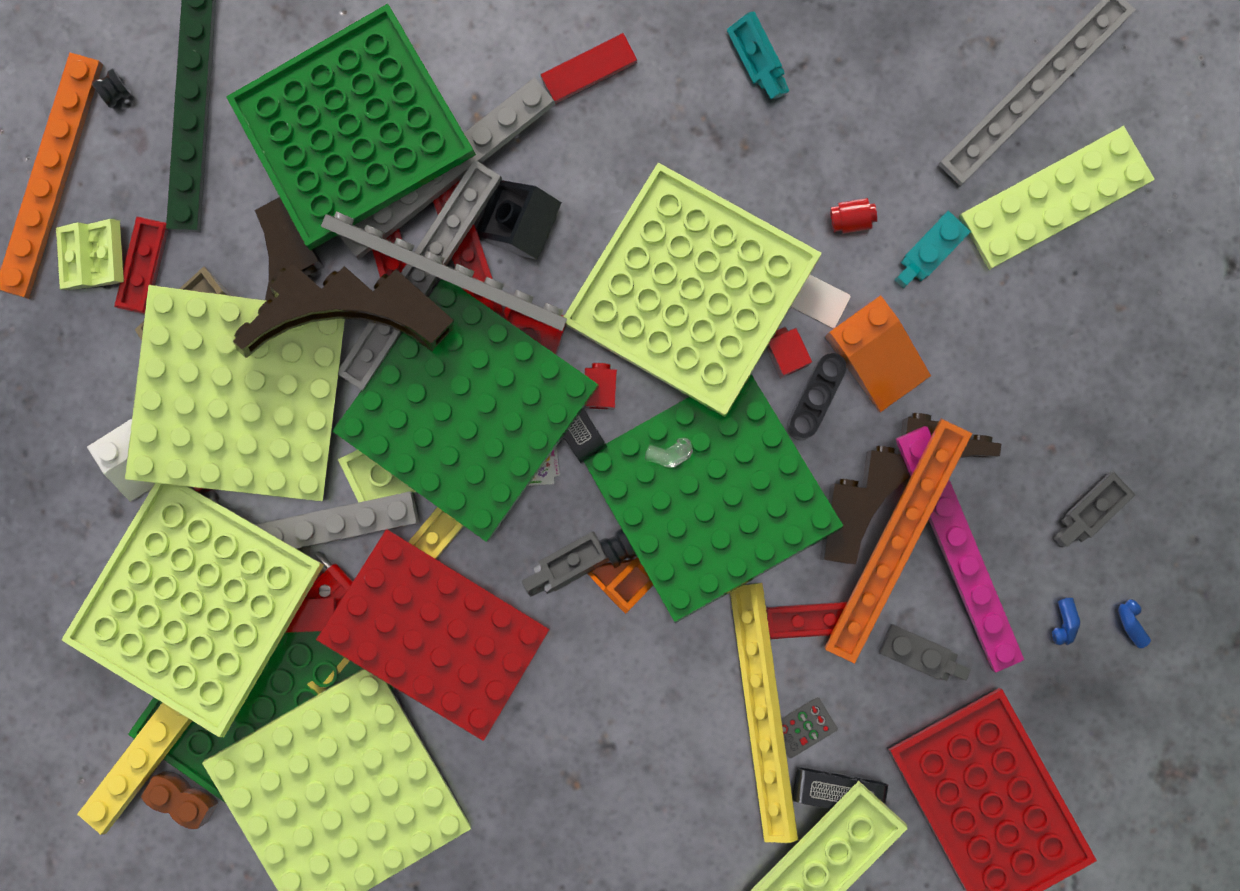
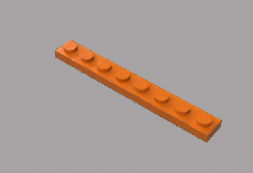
(49, 175)
(898, 540)

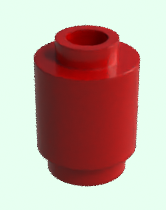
(853, 216)

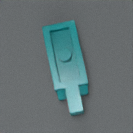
(758, 55)
(932, 249)

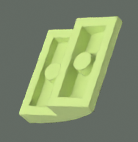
(89, 254)

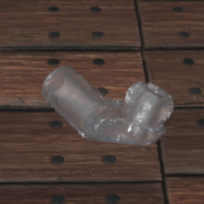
(672, 456)

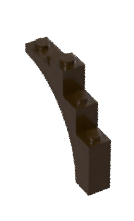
(285, 243)
(344, 296)
(881, 476)

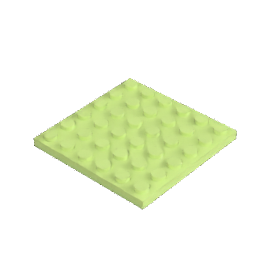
(691, 289)
(226, 418)
(192, 604)
(338, 790)

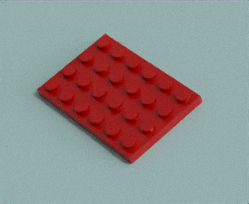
(433, 635)
(992, 800)

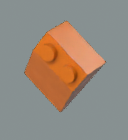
(879, 353)

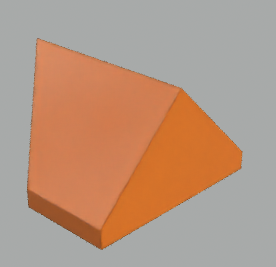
(623, 584)

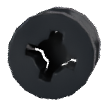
(111, 88)
(617, 548)

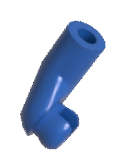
(1070, 625)
(1131, 625)

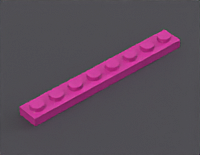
(966, 564)

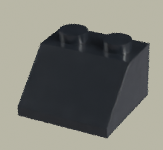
(518, 218)

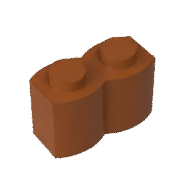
(174, 795)

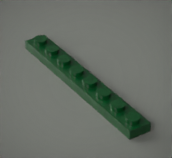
(190, 115)

